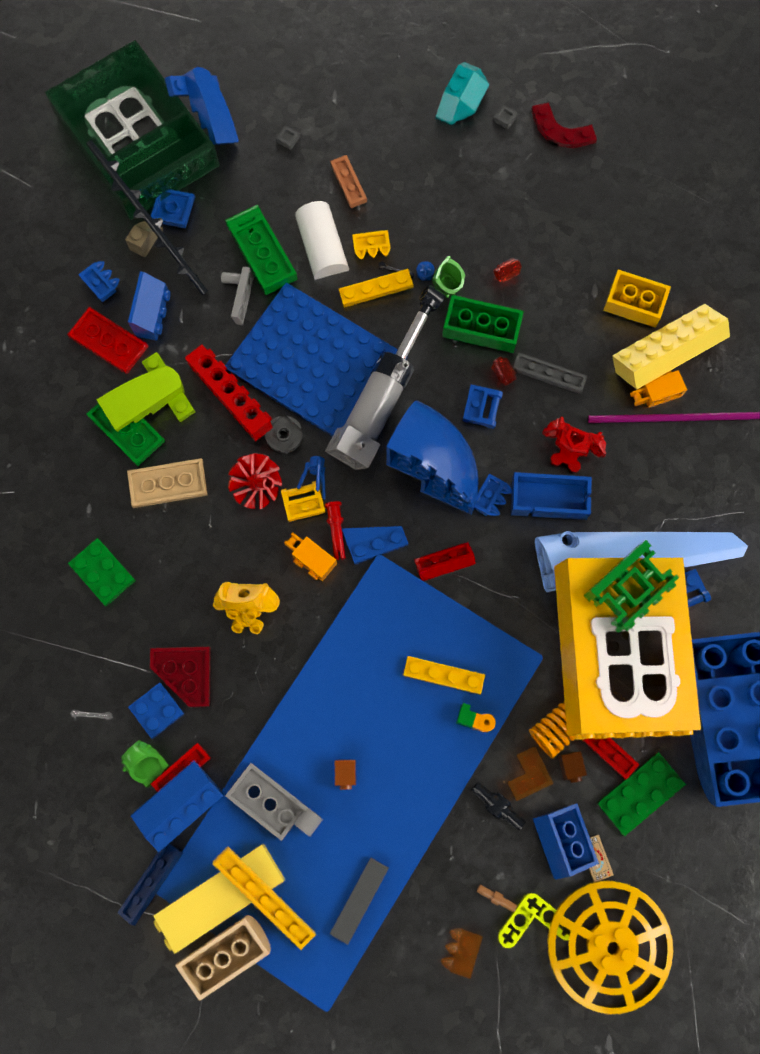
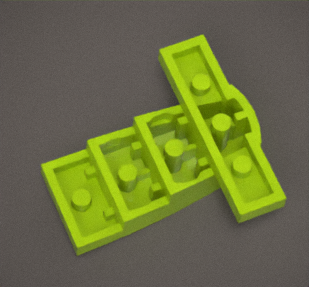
(146, 395)

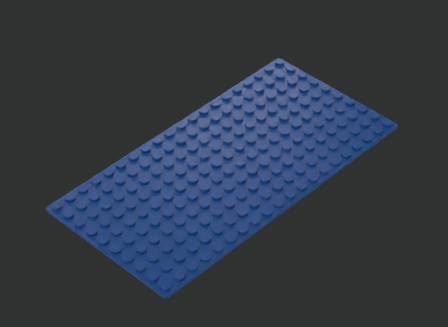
(407, 758)

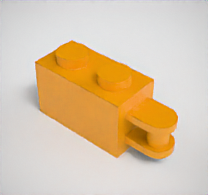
(660, 390)
(311, 557)

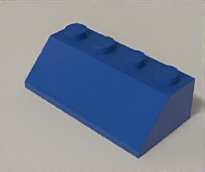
(176, 805)

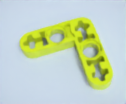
(530, 914)

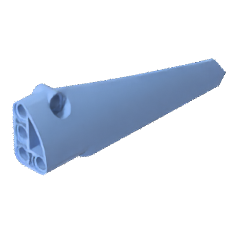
(693, 547)

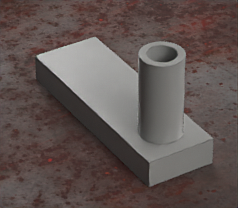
(245, 283)

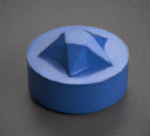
(425, 271)

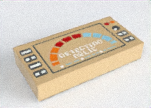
(603, 869)

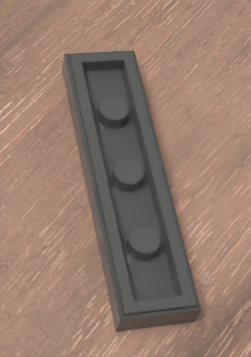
(549, 373)
(359, 901)

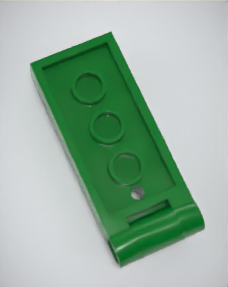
(261, 249)

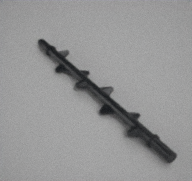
(140, 212)

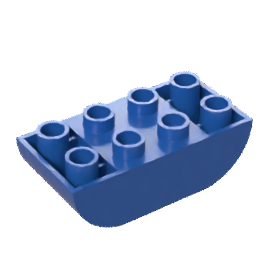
(729, 714)

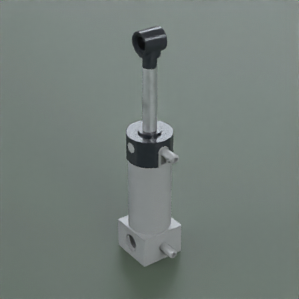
(356, 440)

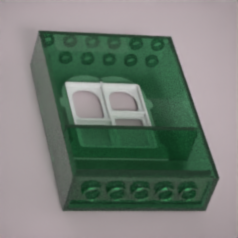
(157, 161)

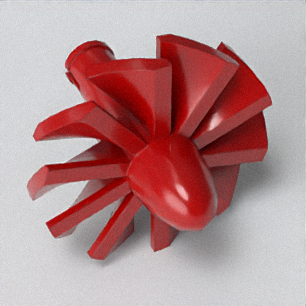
(258, 474)

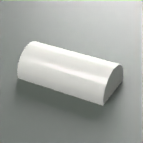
(321, 239)

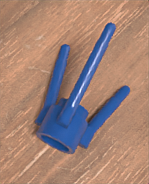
(316, 468)

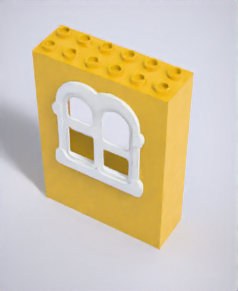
(585, 661)

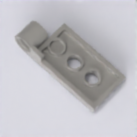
(287, 810)

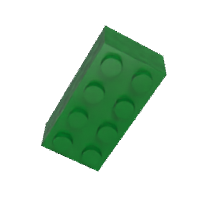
(482, 323)

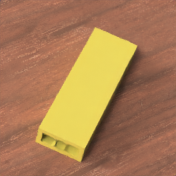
(212, 902)

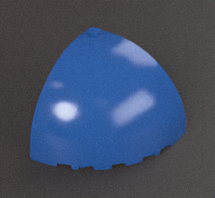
(436, 454)

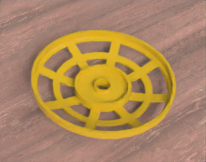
(597, 944)

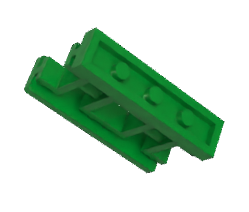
(621, 574)

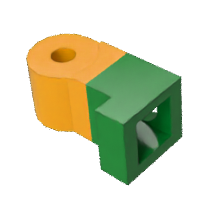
(474, 720)

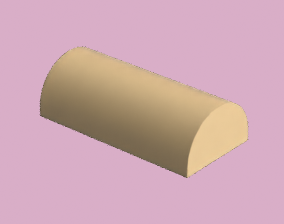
(224, 957)

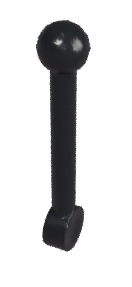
(382, 266)

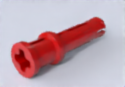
(335, 521)

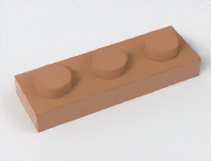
(348, 181)

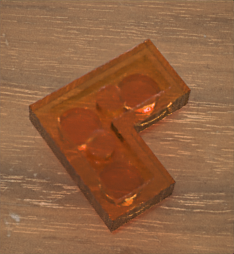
(535, 776)

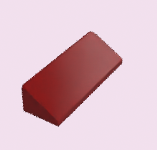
(445, 561)

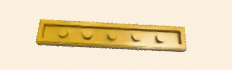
(263, 897)

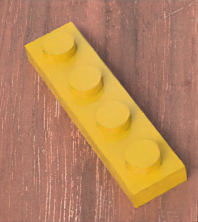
(376, 288)
(444, 675)

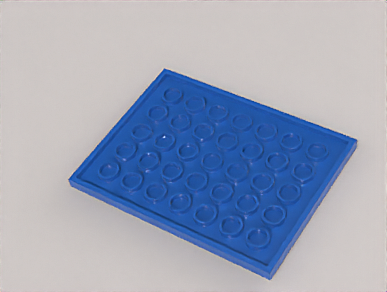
(308, 359)

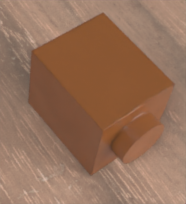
(345, 774)

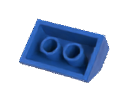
(148, 307)
(565, 841)

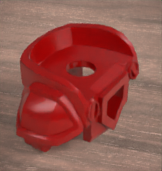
(573, 444)

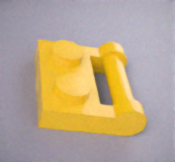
(305, 506)

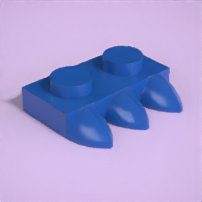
(99, 281)
(490, 495)

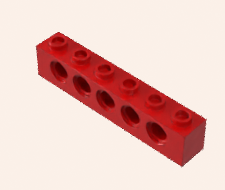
(254, 427)

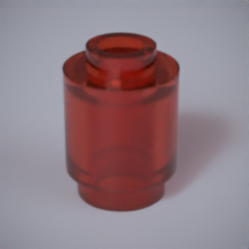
(507, 270)
(504, 371)

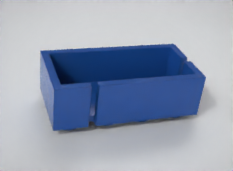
(551, 496)

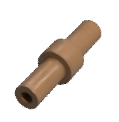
(496, 898)

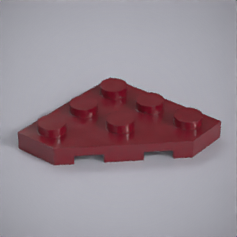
(184, 672)

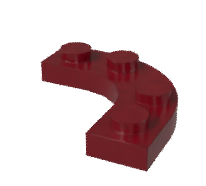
(555, 132)

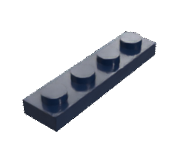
(149, 884)

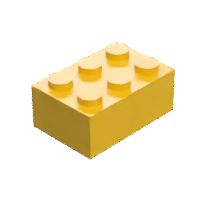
(637, 298)

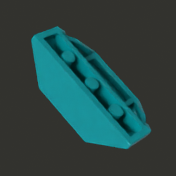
(462, 94)

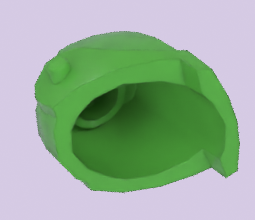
(449, 277)
(143, 763)

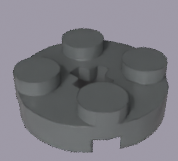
(288, 444)

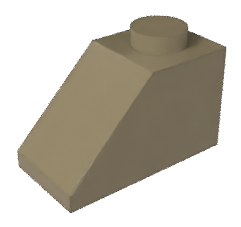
(141, 238)

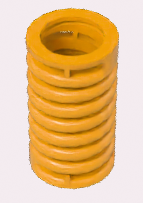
(543, 728)

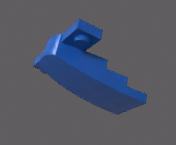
(207, 101)

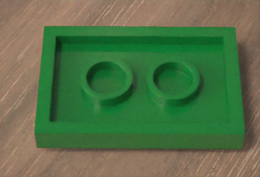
(101, 572)

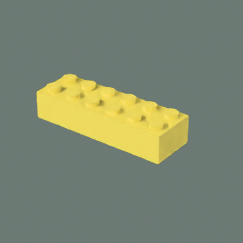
(671, 346)

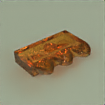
(464, 952)

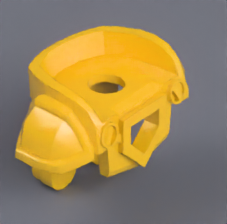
(245, 606)

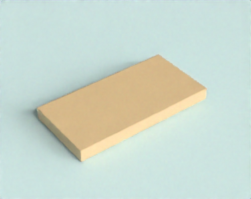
(167, 483)

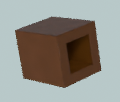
(572, 766)

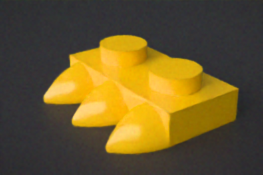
(371, 243)

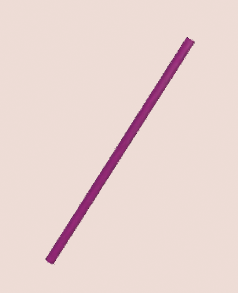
(674, 417)

